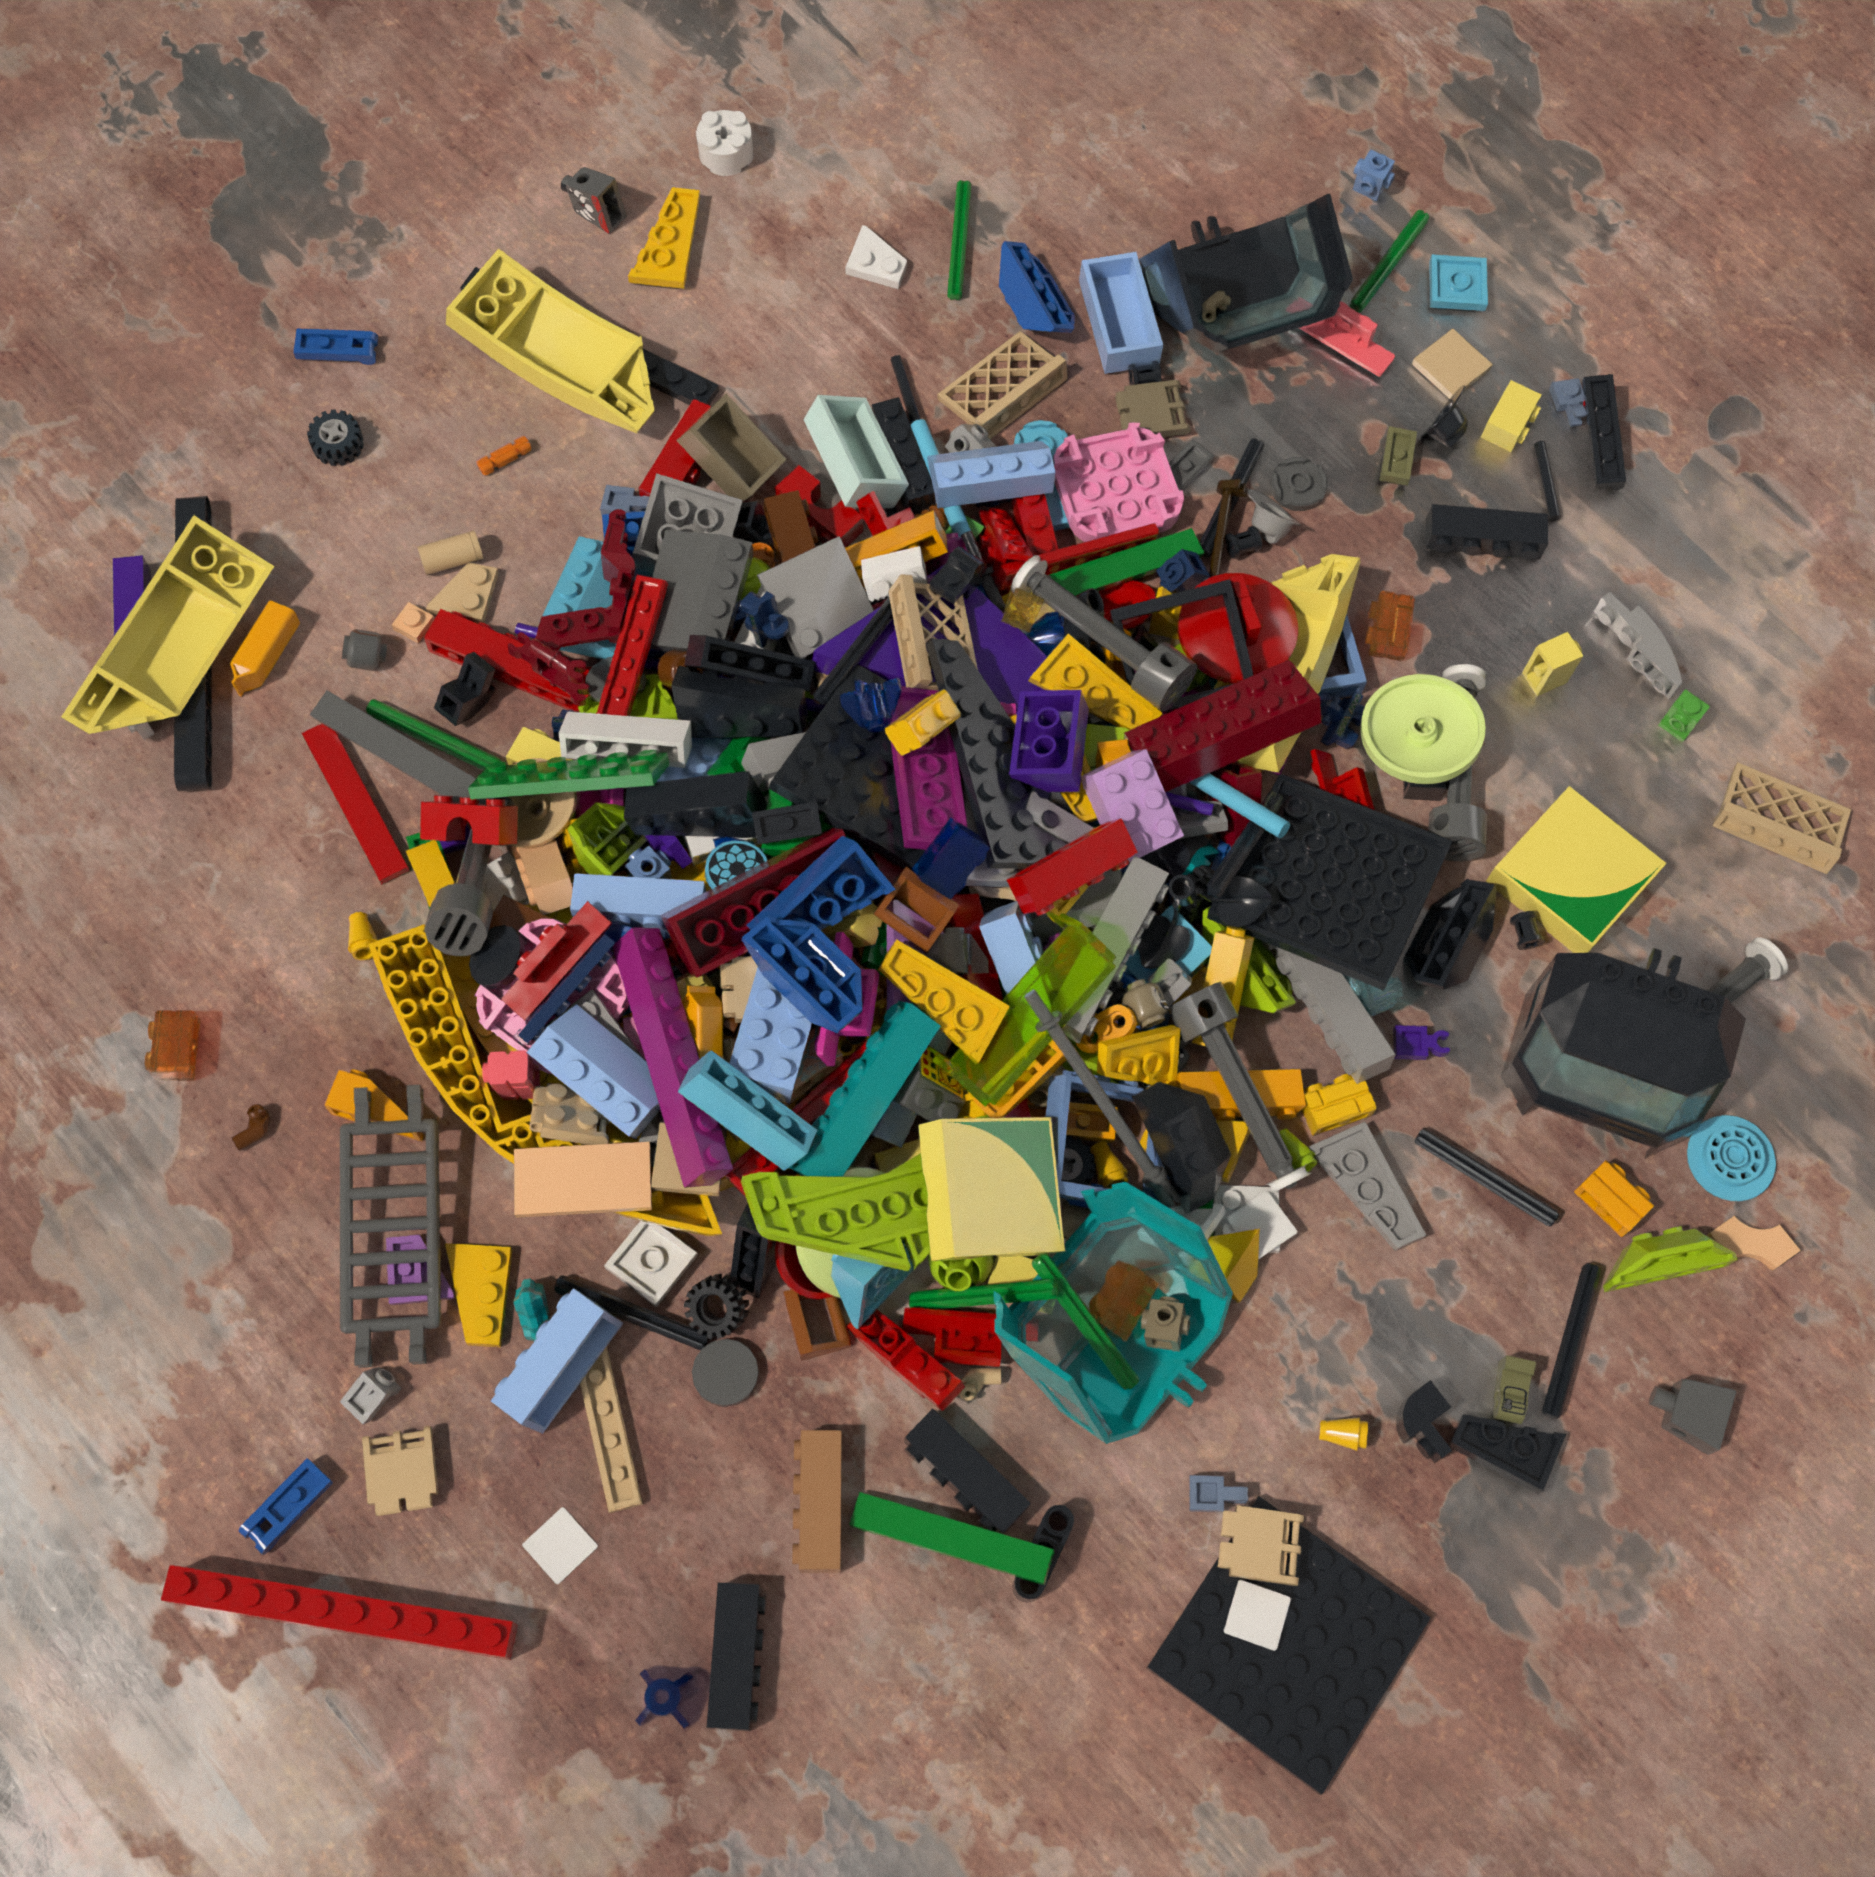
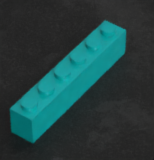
(867, 1091)

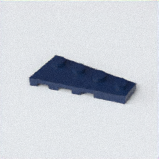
(558, 1002)

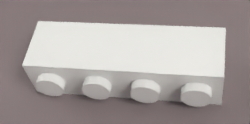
(609, 734)

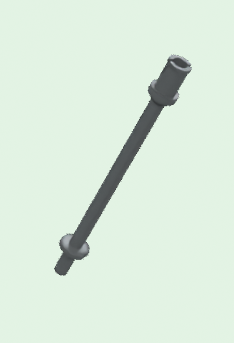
(1154, 1176)

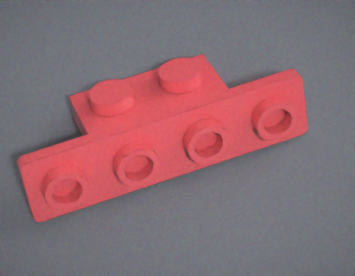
(1353, 338)

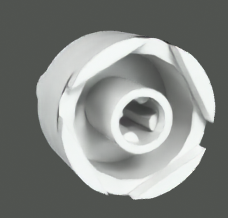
(724, 142)

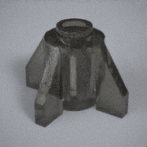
(958, 951)

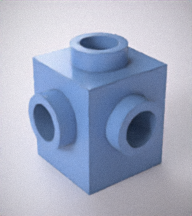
(1373, 175)
(642, 858)

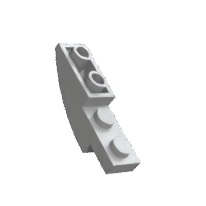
(1649, 647)

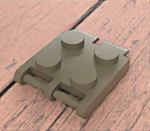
(1153, 407)

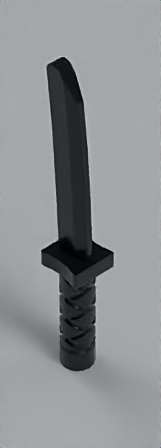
(988, 583)

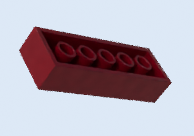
(1228, 725)
(712, 924)

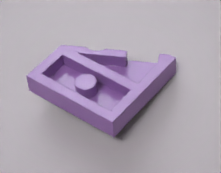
(411, 1271)

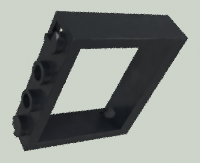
(1183, 598)

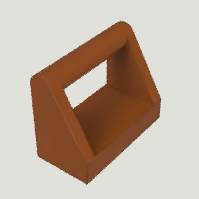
(923, 901)
(800, 1331)

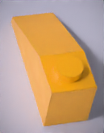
(1034, 1076)
(341, 1100)

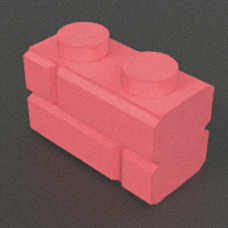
(511, 1074)

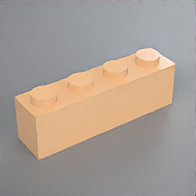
(544, 877)

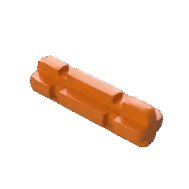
(504, 455)

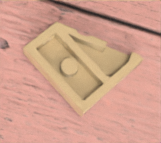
(467, 593)

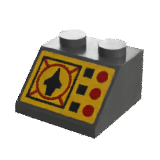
(931, 1091)

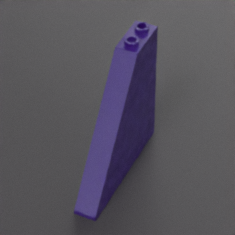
(1001, 651)

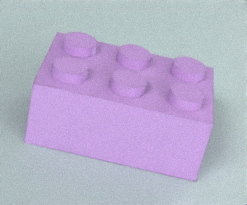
(1133, 792)

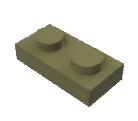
(1398, 455)

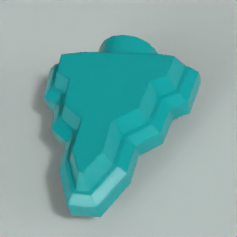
(531, 1307)

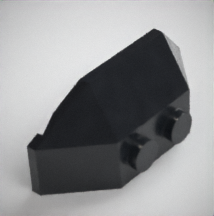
(1453, 935)
(1185, 1141)

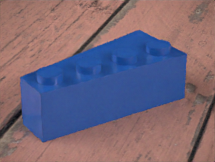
(829, 888)

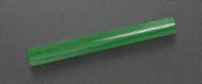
(959, 240)
(1389, 261)
(430, 735)
(984, 1294)
(1087, 1323)

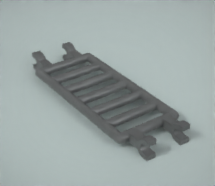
(431, 1190)

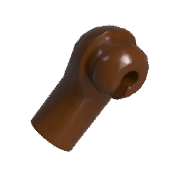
(256, 1127)

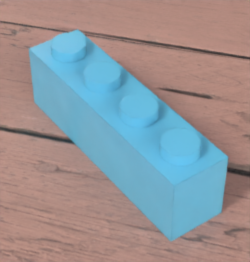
(747, 1110)

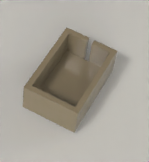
(731, 449)

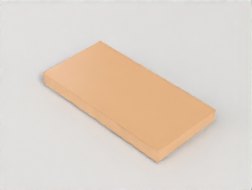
(582, 1179)

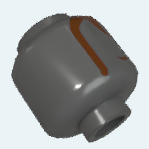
(363, 649)

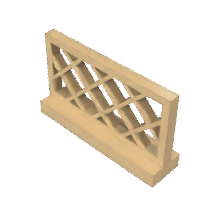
(1018, 396)
(913, 635)
(1777, 834)

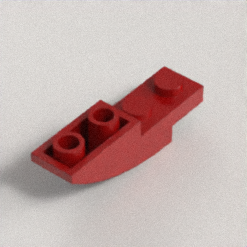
(908, 1360)

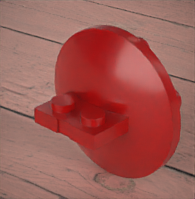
(1266, 621)

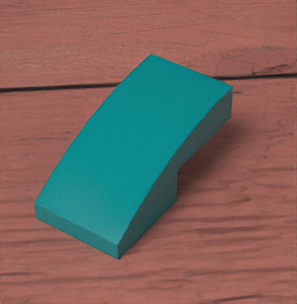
(1203, 856)

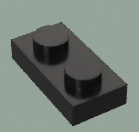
(787, 823)

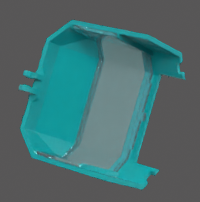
(1060, 1359)

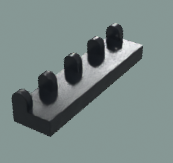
(1604, 431)

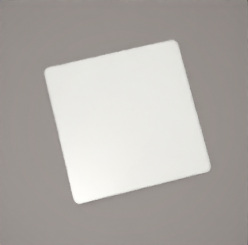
(1268, 1216)
(559, 1545)
(1257, 1615)

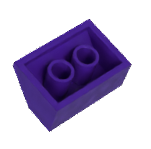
(1050, 739)

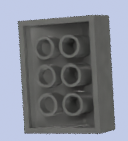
(703, 588)

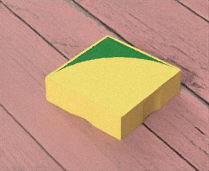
(1575, 871)
(991, 1187)

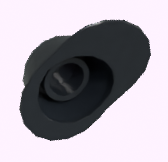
(1450, 422)

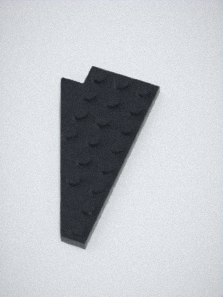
(984, 752)

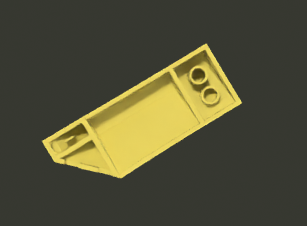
(554, 343)
(1321, 604)
(171, 632)

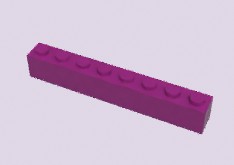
(669, 1055)

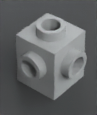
(968, 437)

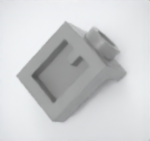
(1171, 980)
(370, 1393)

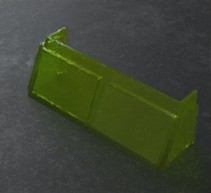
(1064, 981)

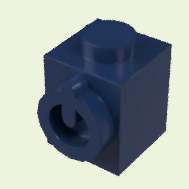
(1182, 572)

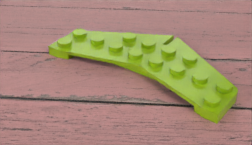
(846, 1214)

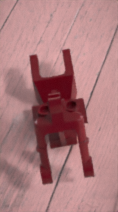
(586, 624)

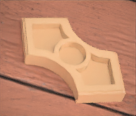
(1767, 1245)

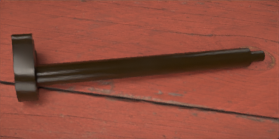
(1227, 489)

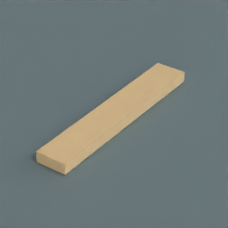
(610, 1436)

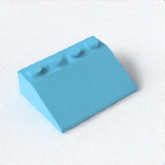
(583, 588)
(865, 1285)

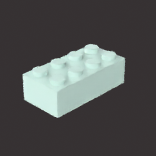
(855, 450)

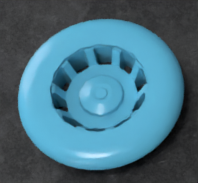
(1735, 1155)

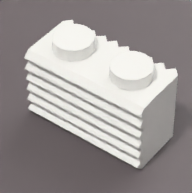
(882, 571)

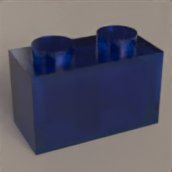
(951, 858)

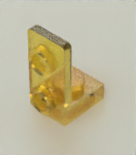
(1021, 609)

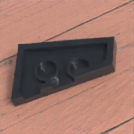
(1509, 1450)

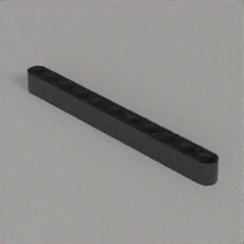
(194, 723)

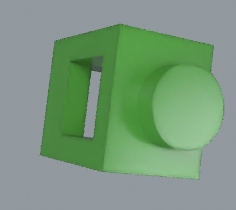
(1684, 715)

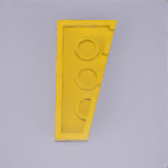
(669, 243)
(960, 1008)

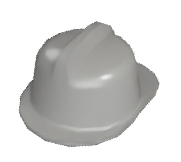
(1270, 518)

